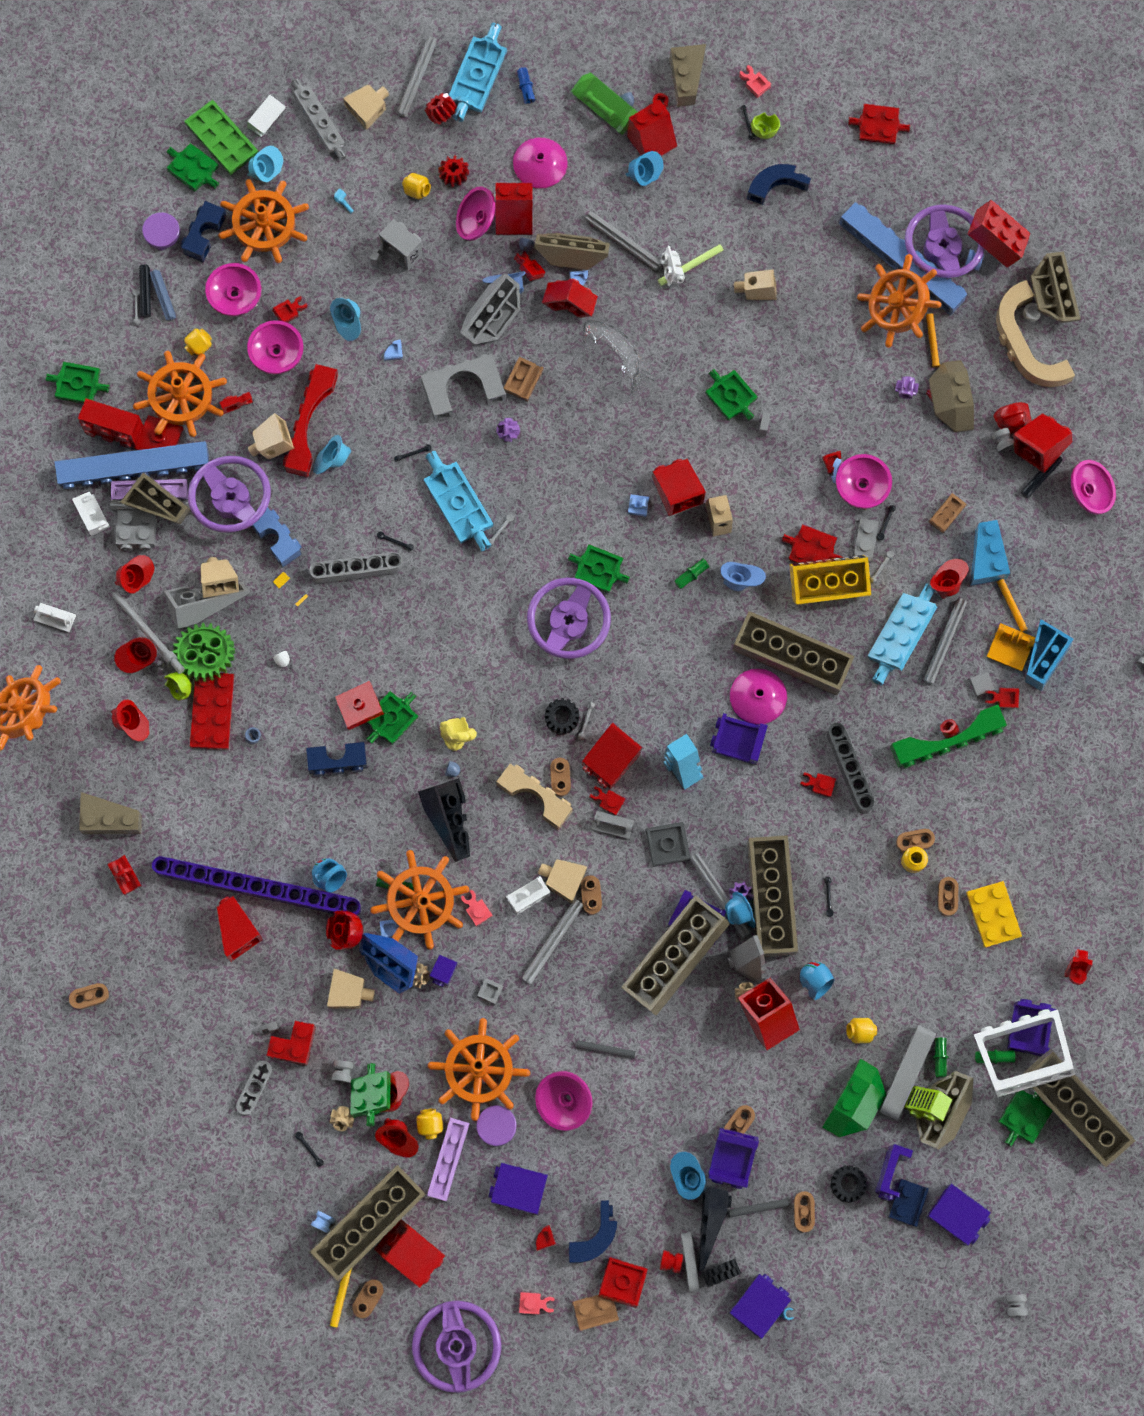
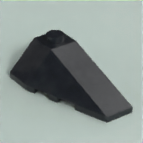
(444, 810)
(713, 1213)

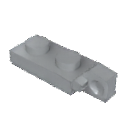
(866, 538)

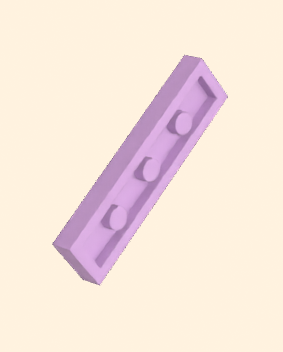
(177, 487)
(448, 1159)

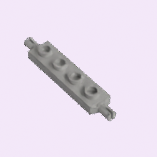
(318, 119)

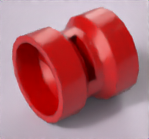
(671, 1261)

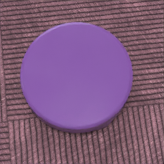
(161, 230)
(496, 1125)

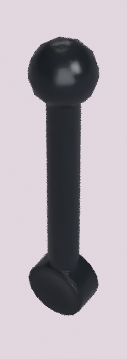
(751, 136)
(427, 447)
(880, 536)
(409, 547)
(829, 912)
(299, 1136)

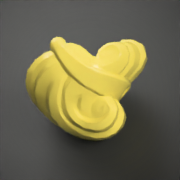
(456, 733)

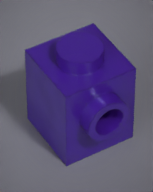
(443, 971)

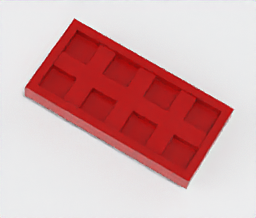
(212, 712)

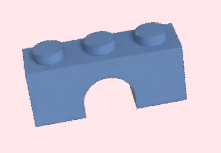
(285, 549)

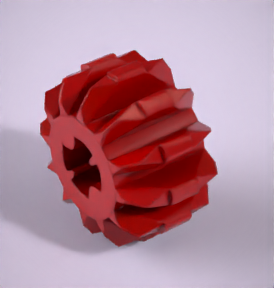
(440, 108)
(460, 174)

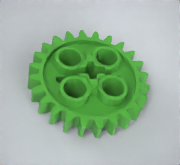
(204, 651)

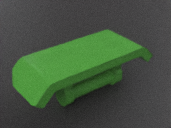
(604, 101)

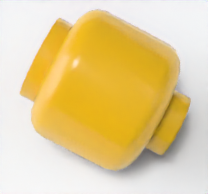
(416, 186)
(197, 341)
(920, 858)
(861, 1030)
(429, 1123)

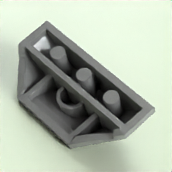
(492, 311)

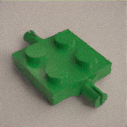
(192, 167)
(77, 382)
(731, 395)
(599, 568)
(395, 720)
(370, 1094)
(1024, 1117)

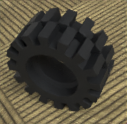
(562, 705)
(860, 1180)
(721, 1273)

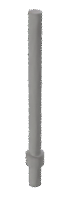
(169, 656)

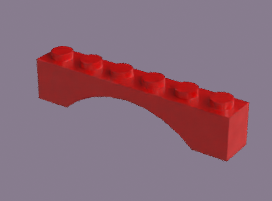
(321, 385)

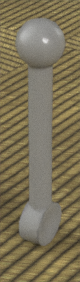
(136, 293)
(509, 518)
(890, 554)
(581, 736)

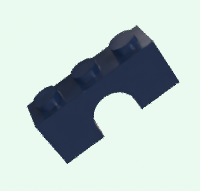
(208, 217)
(353, 759)

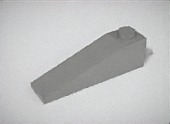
(190, 607)
(748, 960)

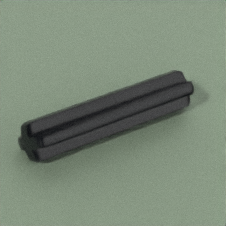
(145, 298)
(1039, 478)

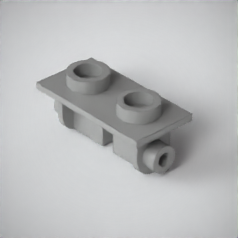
(612, 824)

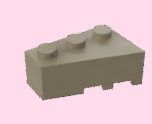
(686, 71)
(156, 500)
(107, 817)

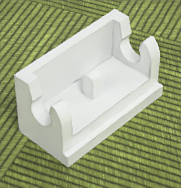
(265, 116)
(90, 513)
(528, 895)

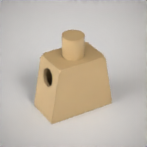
(366, 104)
(758, 285)
(271, 438)
(719, 513)
(218, 578)
(563, 878)
(348, 991)

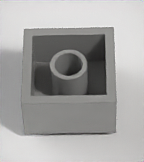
(401, 244)

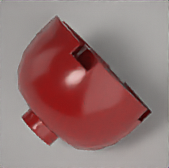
(344, 930)

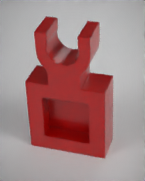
(531, 267)
(287, 312)
(233, 403)
(1006, 697)
(821, 784)
(610, 801)

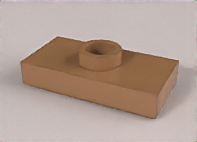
(947, 513)

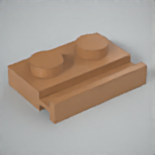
(523, 379)
(594, 1312)

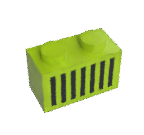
(927, 1103)

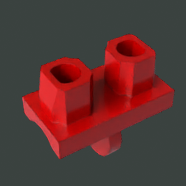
(124, 875)
(1078, 967)

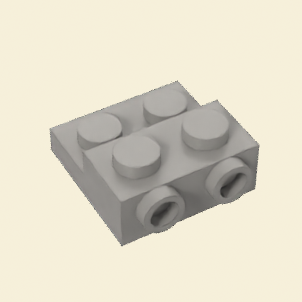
(135, 530)

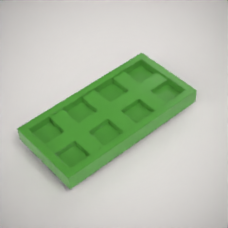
(221, 137)

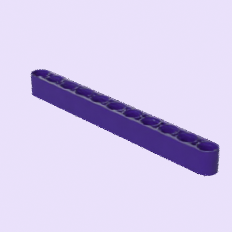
(249, 881)

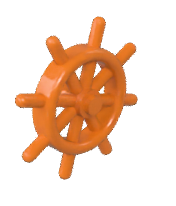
(263, 221)
(899, 301)
(180, 393)
(21, 706)
(420, 899)
(479, 1069)

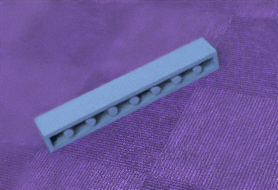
(893, 250)
(131, 464)

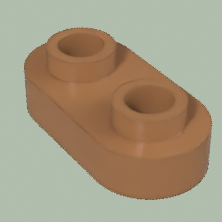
(560, 776)
(914, 839)
(591, 894)
(948, 897)
(89, 996)
(737, 1122)
(806, 1211)
(368, 1299)

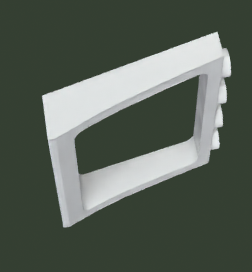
(1033, 1078)

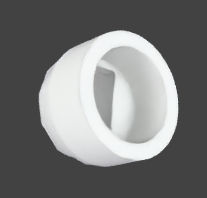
(282, 659)

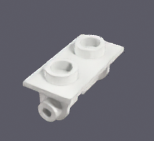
(671, 266)
(54, 617)

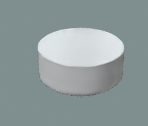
(1031, 312)

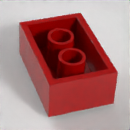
(999, 233)
(110, 423)

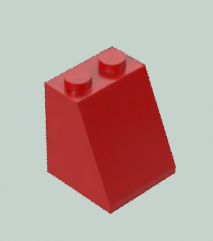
(652, 129)
(514, 208)
(1042, 441)
(678, 486)
(611, 756)
(236, 929)
(769, 1013)
(410, 1253)

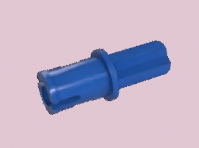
(525, 85)

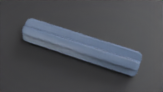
(162, 295)

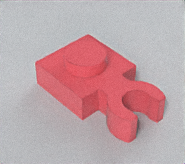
(755, 83)
(478, 910)
(531, 1303)

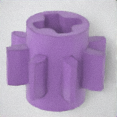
(906, 387)
(508, 429)
(741, 887)

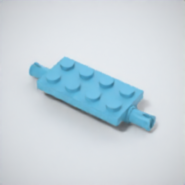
(477, 73)
(458, 502)
(902, 632)

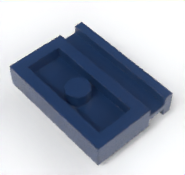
(909, 1204)

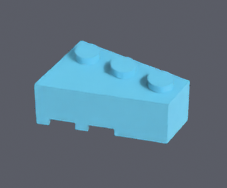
(682, 759)

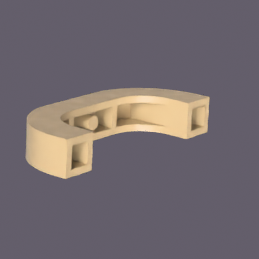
(1018, 350)

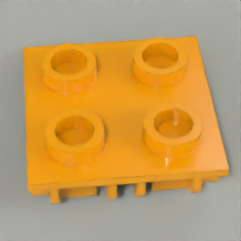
(1011, 647)

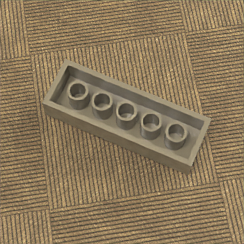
(793, 653)
(772, 895)
(675, 955)
(1083, 1112)
(366, 1223)

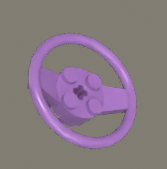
(940, 236)
(224, 489)
(576, 610)
(457, 1362)

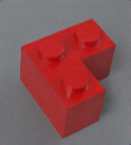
(570, 296)
(294, 1050)

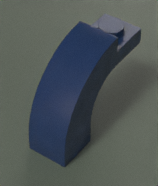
(774, 176)
(591, 1249)

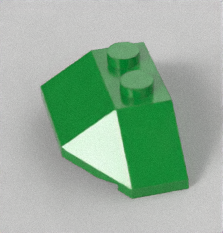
(857, 1102)

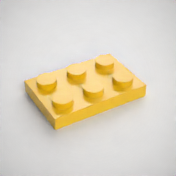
(993, 914)

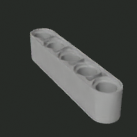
(347, 563)
(907, 1073)

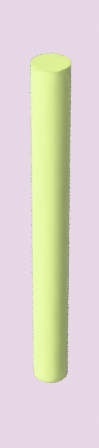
(693, 263)

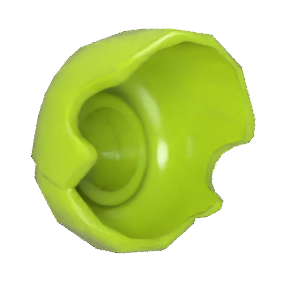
(769, 123)
(178, 682)

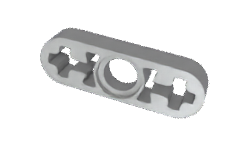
(253, 1104)
(689, 1258)

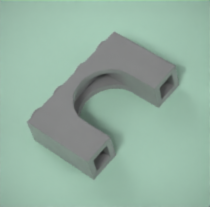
(481, 369)

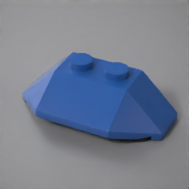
(389, 961)

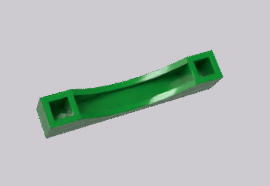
(911, 749)

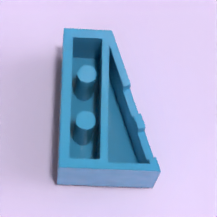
(988, 555)
(1047, 654)

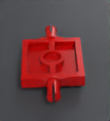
(879, 124)
(811, 545)

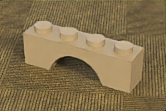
(515, 781)

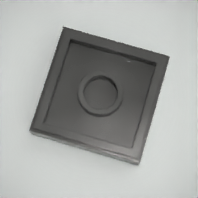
(667, 844)

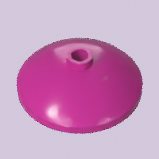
(540, 172)
(475, 213)
(230, 279)
(271, 337)
(866, 470)
(1093, 487)
(757, 708)
(553, 1102)

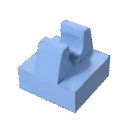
(638, 505)

